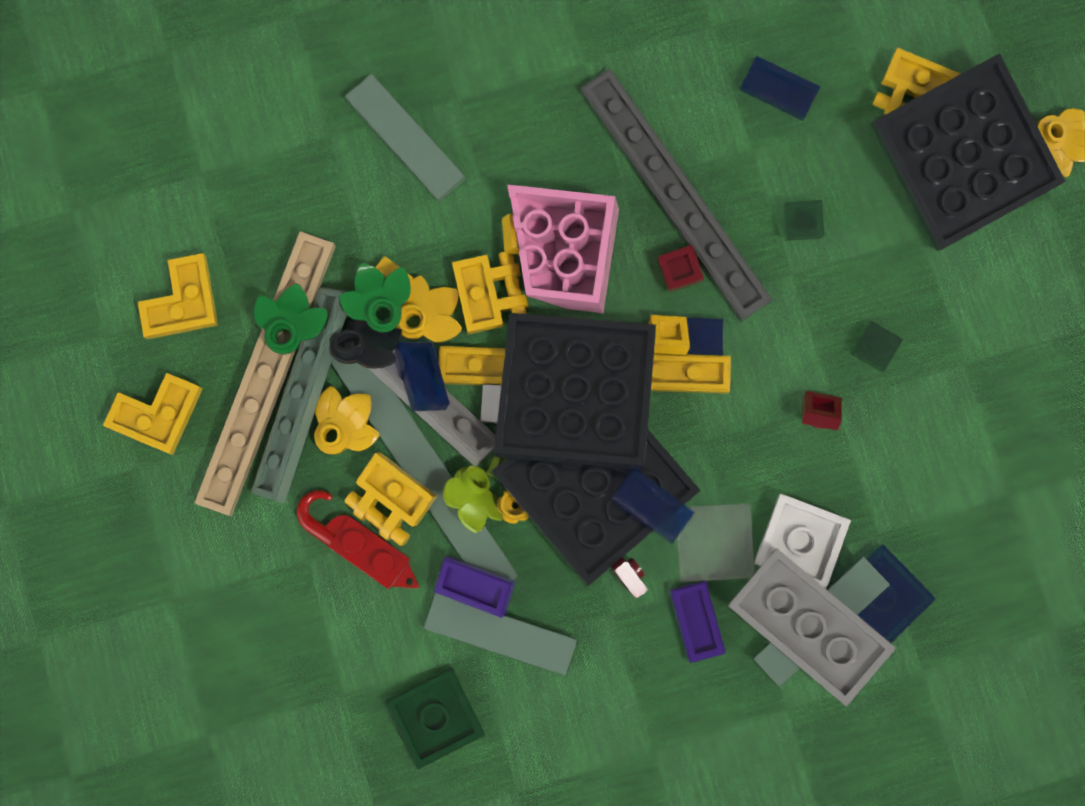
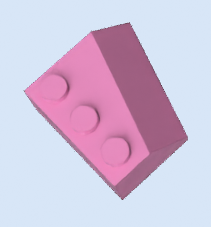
(565, 245)

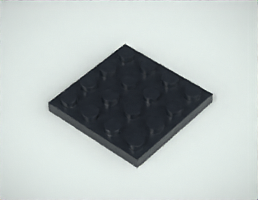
(968, 152)
(575, 391)
(576, 509)

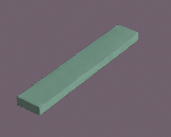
(299, 403)

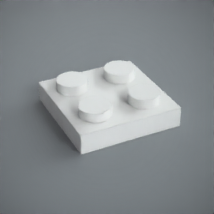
(805, 536)

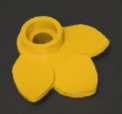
(1068, 138)
(433, 310)
(348, 418)

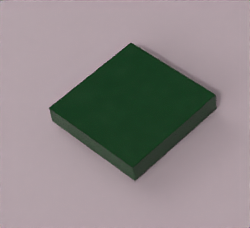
(435, 718)

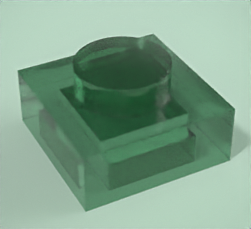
(804, 220)
(876, 346)

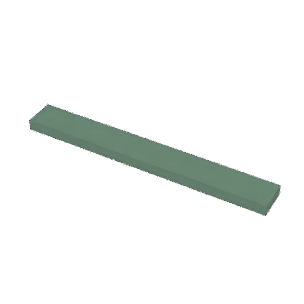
(421, 462)

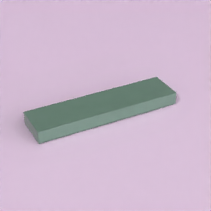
(405, 138)
(854, 589)
(500, 635)

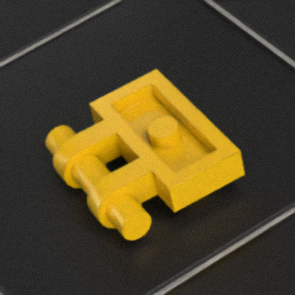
(910, 76)
(478, 293)
(394, 489)

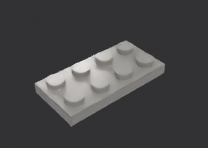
(811, 627)

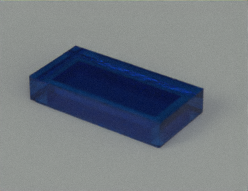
(779, 88)
(422, 376)
(653, 506)

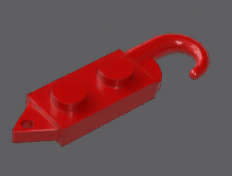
(358, 545)

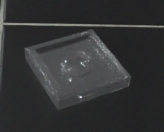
(716, 544)

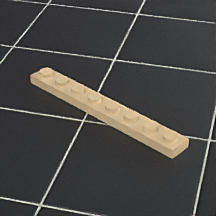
(260, 387)

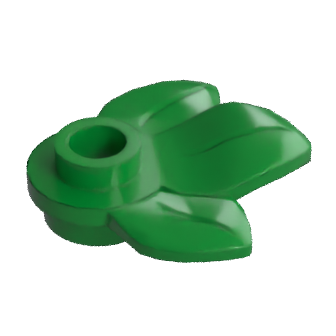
(377, 292)
(289, 314)

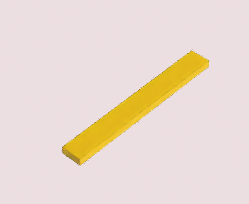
(669, 372)

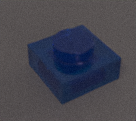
(705, 336)

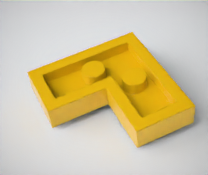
(189, 306)
(160, 423)

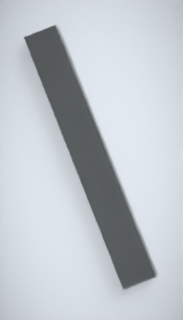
(676, 195)

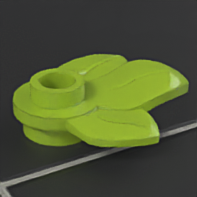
(472, 498)

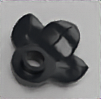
(365, 346)

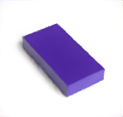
(474, 586)
(697, 622)

